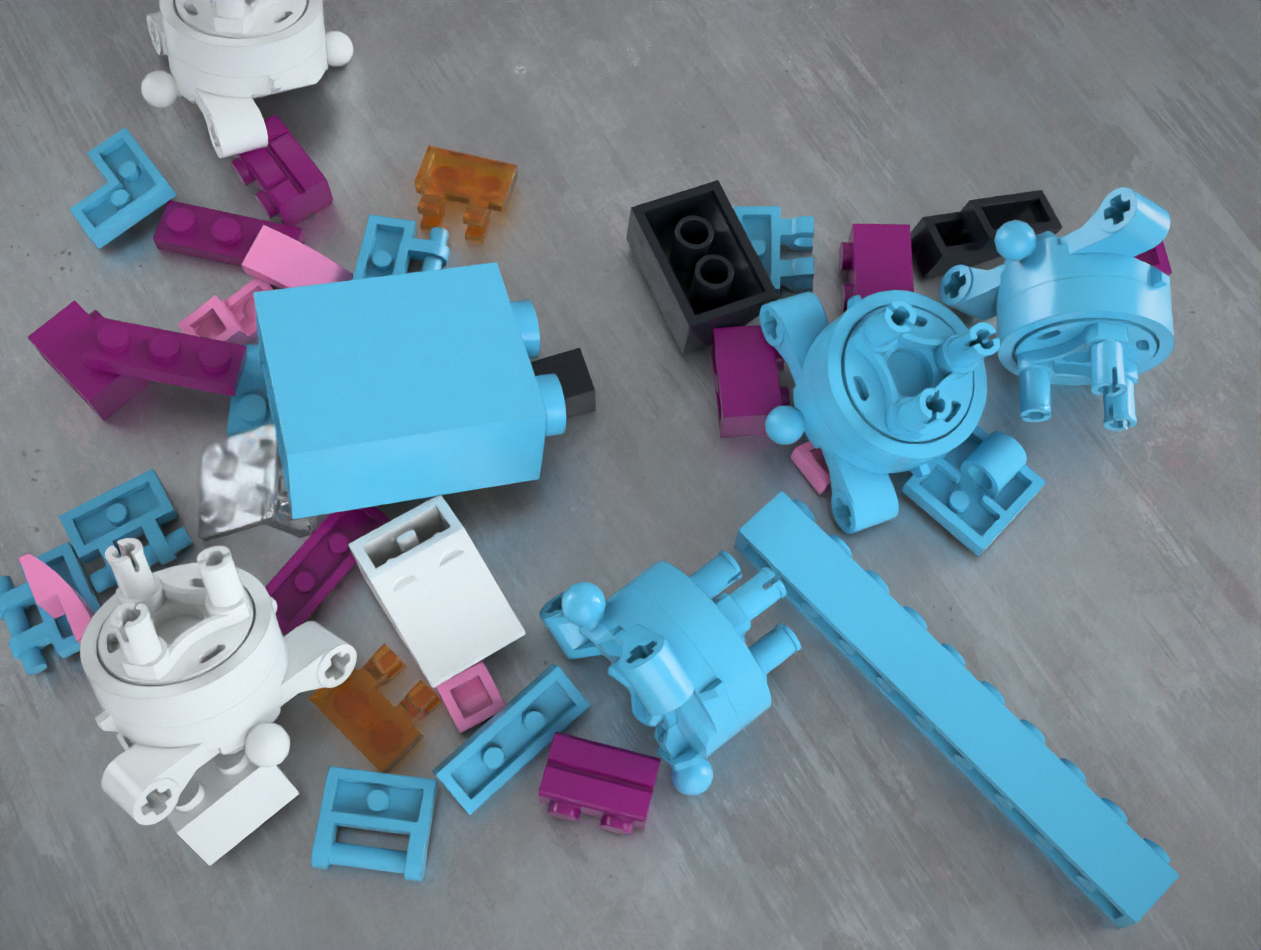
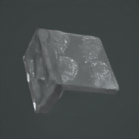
(246, 487)

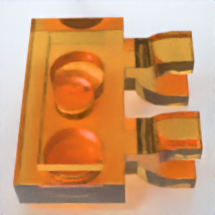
(466, 180)
(369, 719)

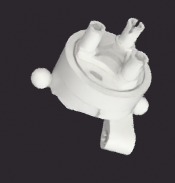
(235, 53)
(195, 671)

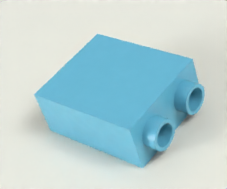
(404, 387)

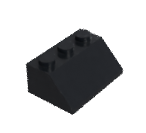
(698, 263)

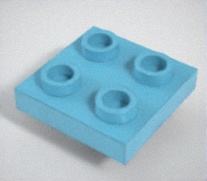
(977, 487)

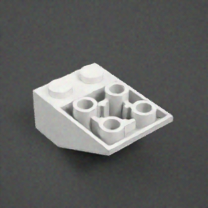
(436, 590)
(226, 802)

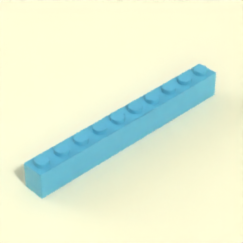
(959, 713)

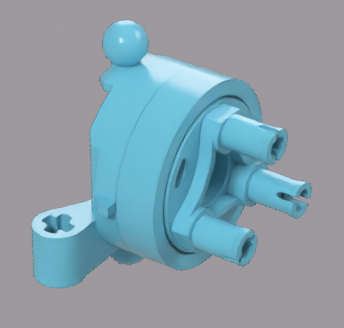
(1076, 305)
(877, 390)
(680, 653)

